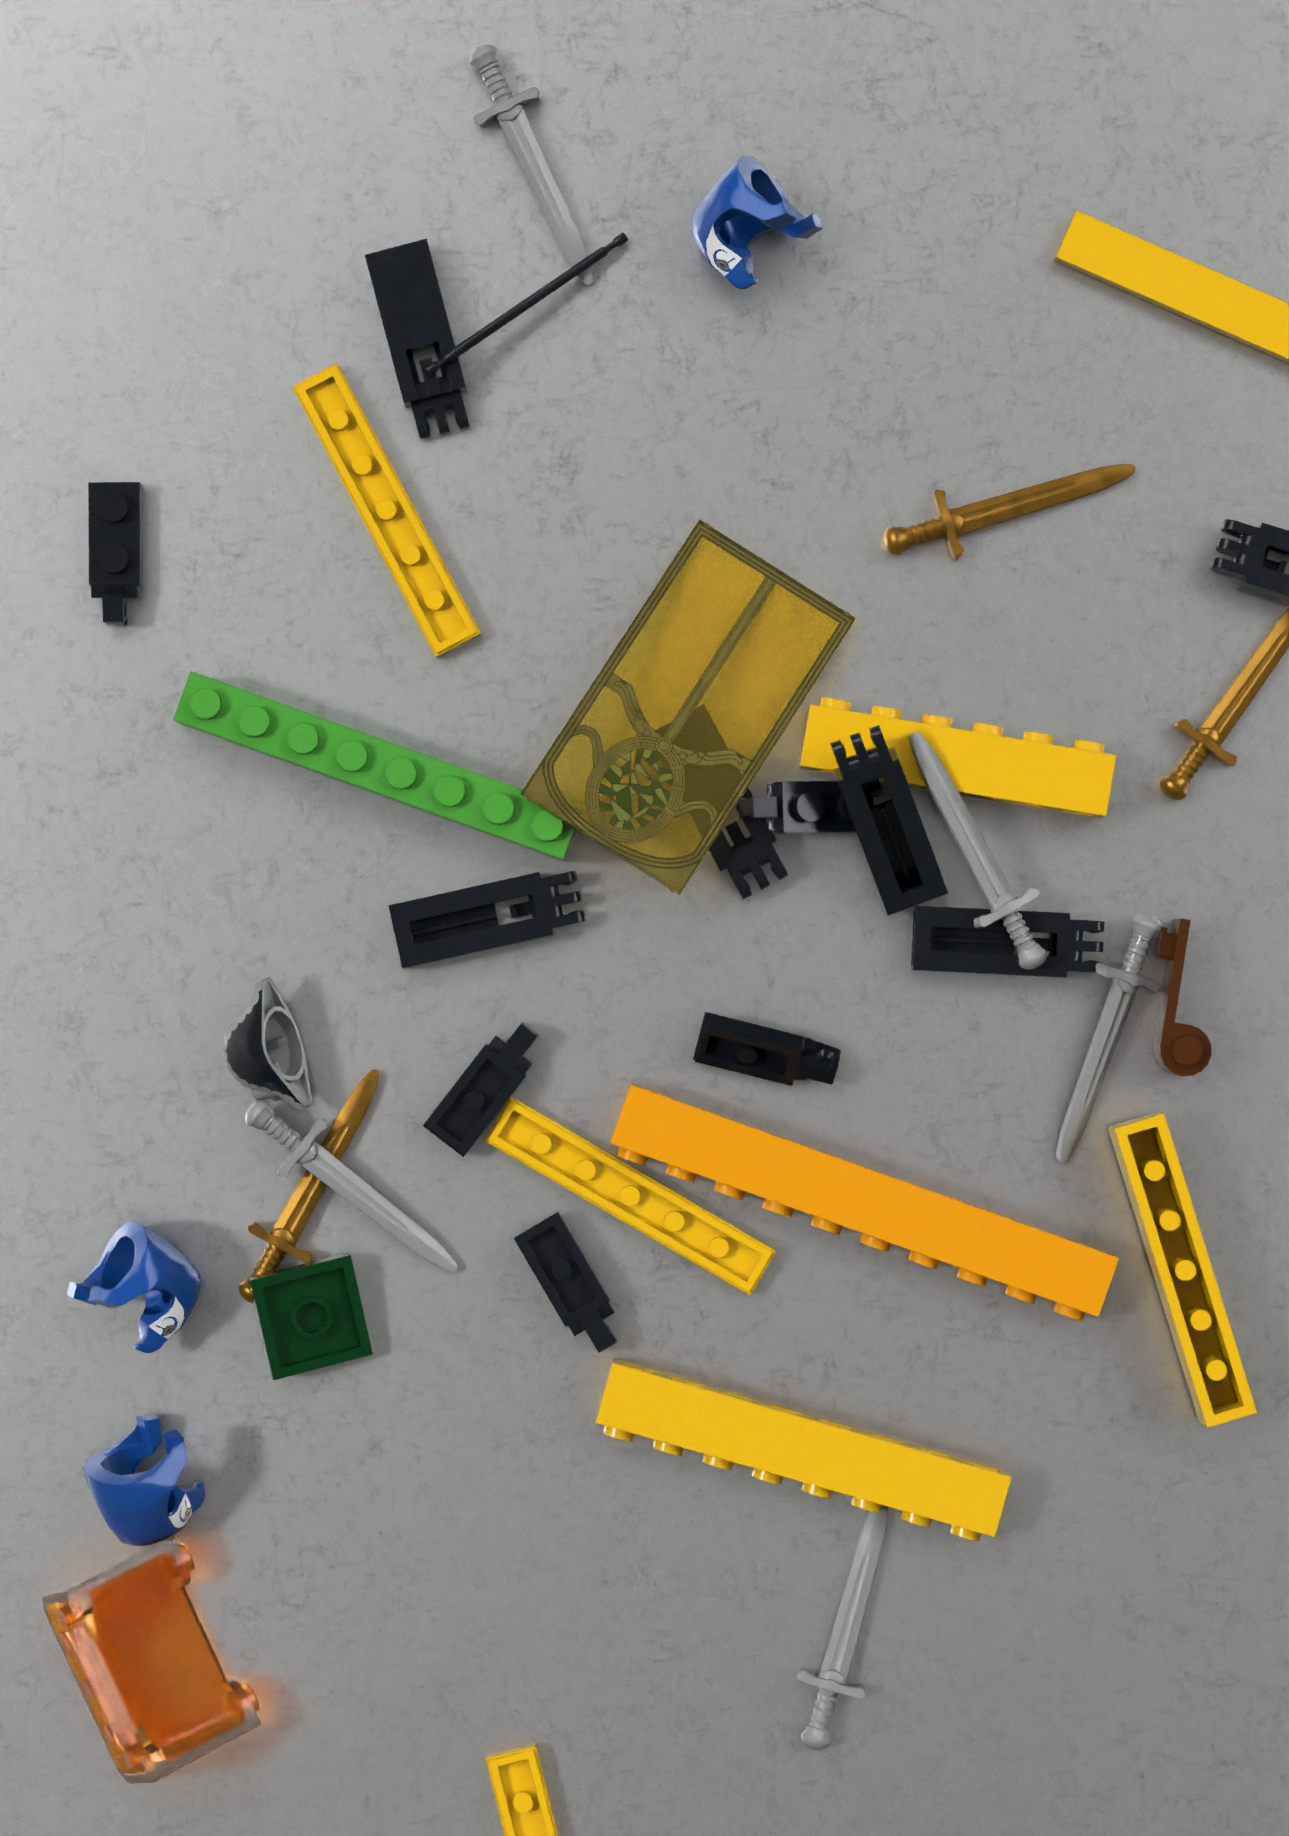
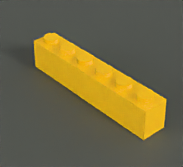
(978, 761)
(1182, 1269)

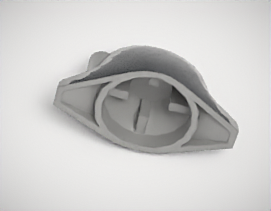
(267, 1050)

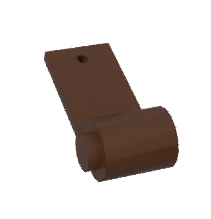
(1177, 1046)

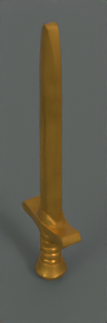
(1002, 508)
(1227, 712)
(310, 1188)

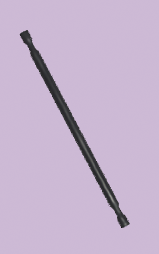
(525, 304)

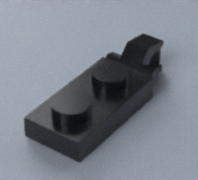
(115, 546)
(802, 807)
(764, 1051)
(482, 1090)
(568, 1279)

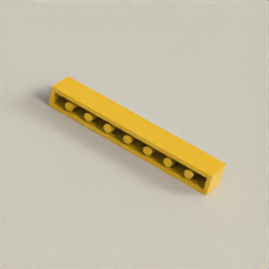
(803, 1448)

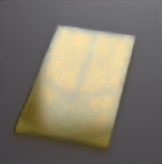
(688, 707)

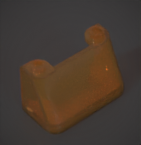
(148, 1663)

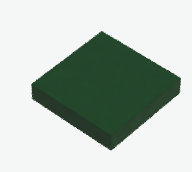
(310, 1316)

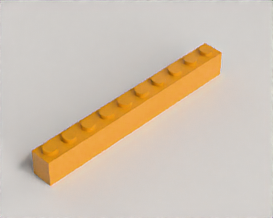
(865, 1201)

